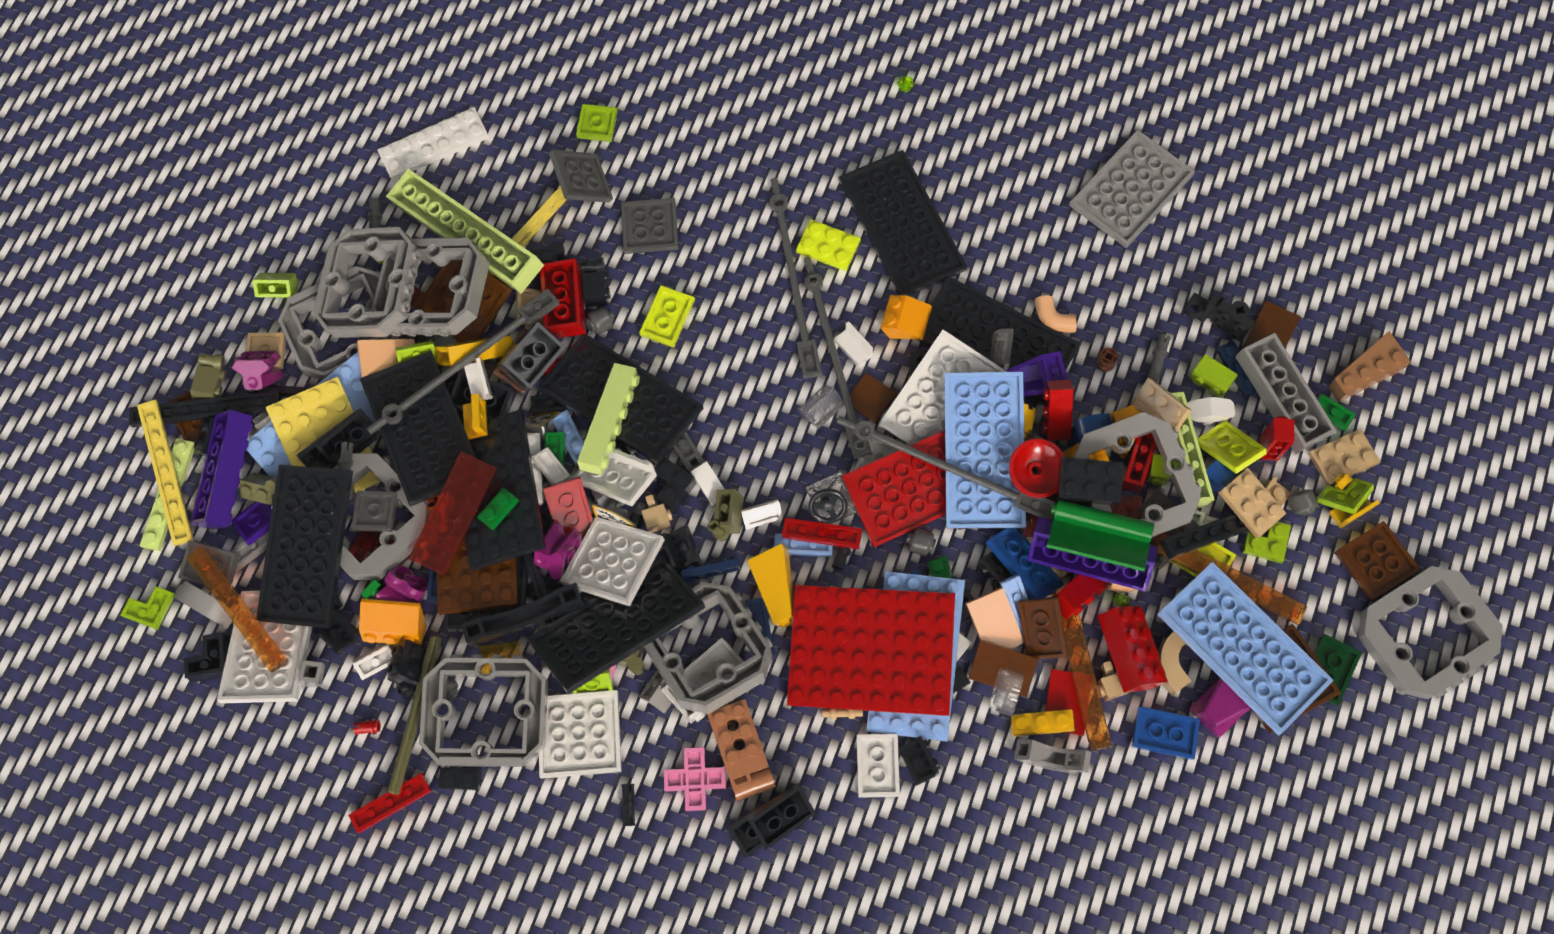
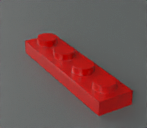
(822, 533)
(389, 803)

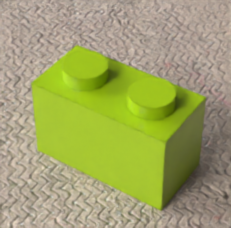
(275, 284)
(1213, 376)

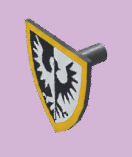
(538, 423)
(613, 513)

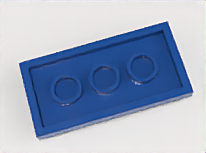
(1013, 552)

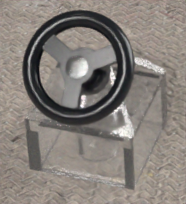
(830, 500)

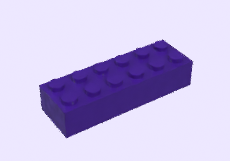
(222, 470)
(1087, 566)

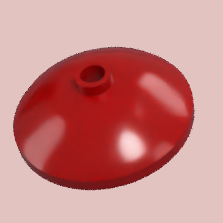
(1045, 458)

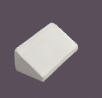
(373, 661)

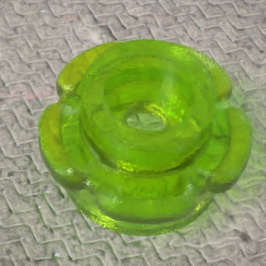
(905, 83)
(1122, 600)

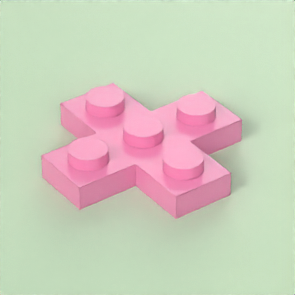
(695, 779)

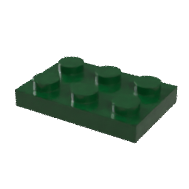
(1338, 661)

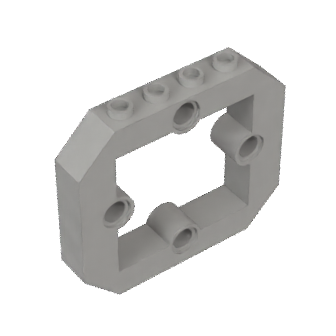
(333, 283)
(466, 286)
(298, 337)
(1169, 448)
(387, 555)
(1460, 596)
(744, 676)
(434, 696)

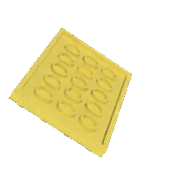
(311, 415)

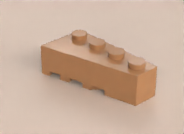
(1373, 366)

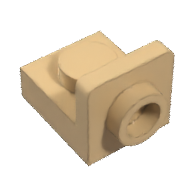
(1277, 491)

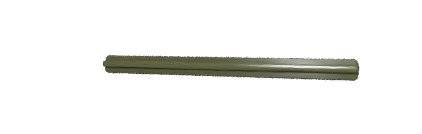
(413, 719)

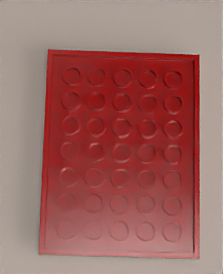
(872, 650)

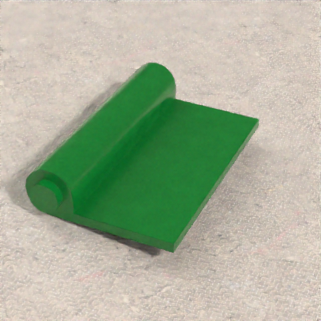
(1100, 535)

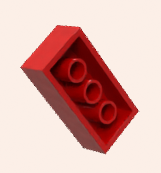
(565, 283)
(1132, 648)

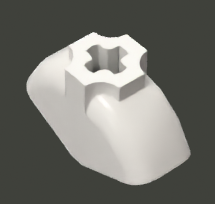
(1211, 410)

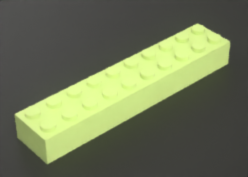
(452, 220)

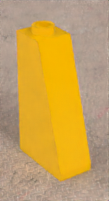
(452, 353)
(775, 583)

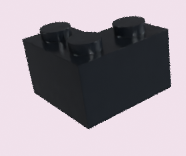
(677, 484)
(213, 660)

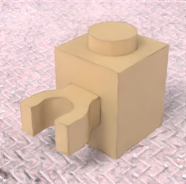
(655, 516)
(1110, 685)

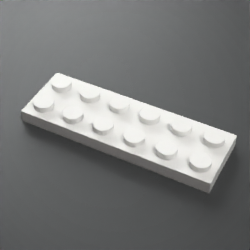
(433, 143)

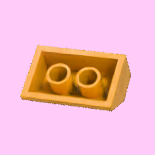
(391, 621)

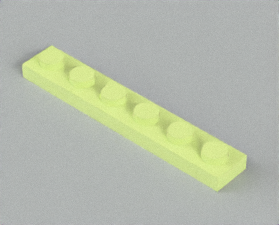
(157, 524)

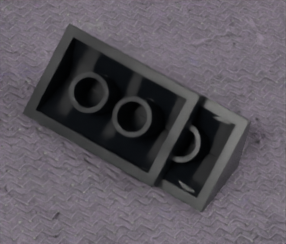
(461, 395)
(326, 449)
(771, 821)

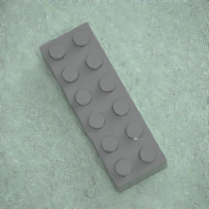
(1285, 391)

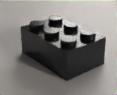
(531, 356)
(1089, 481)

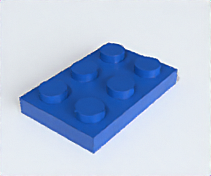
(1166, 733)

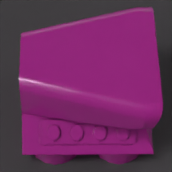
(258, 368)
(558, 550)
(403, 586)
(1219, 708)

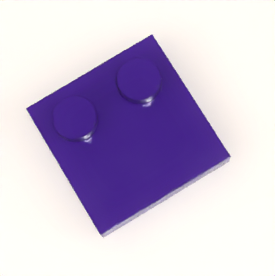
(253, 522)

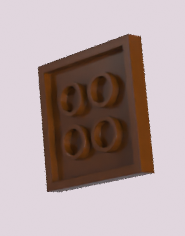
(1377, 561)

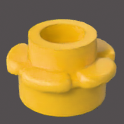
(1343, 481)

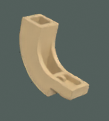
(1169, 658)

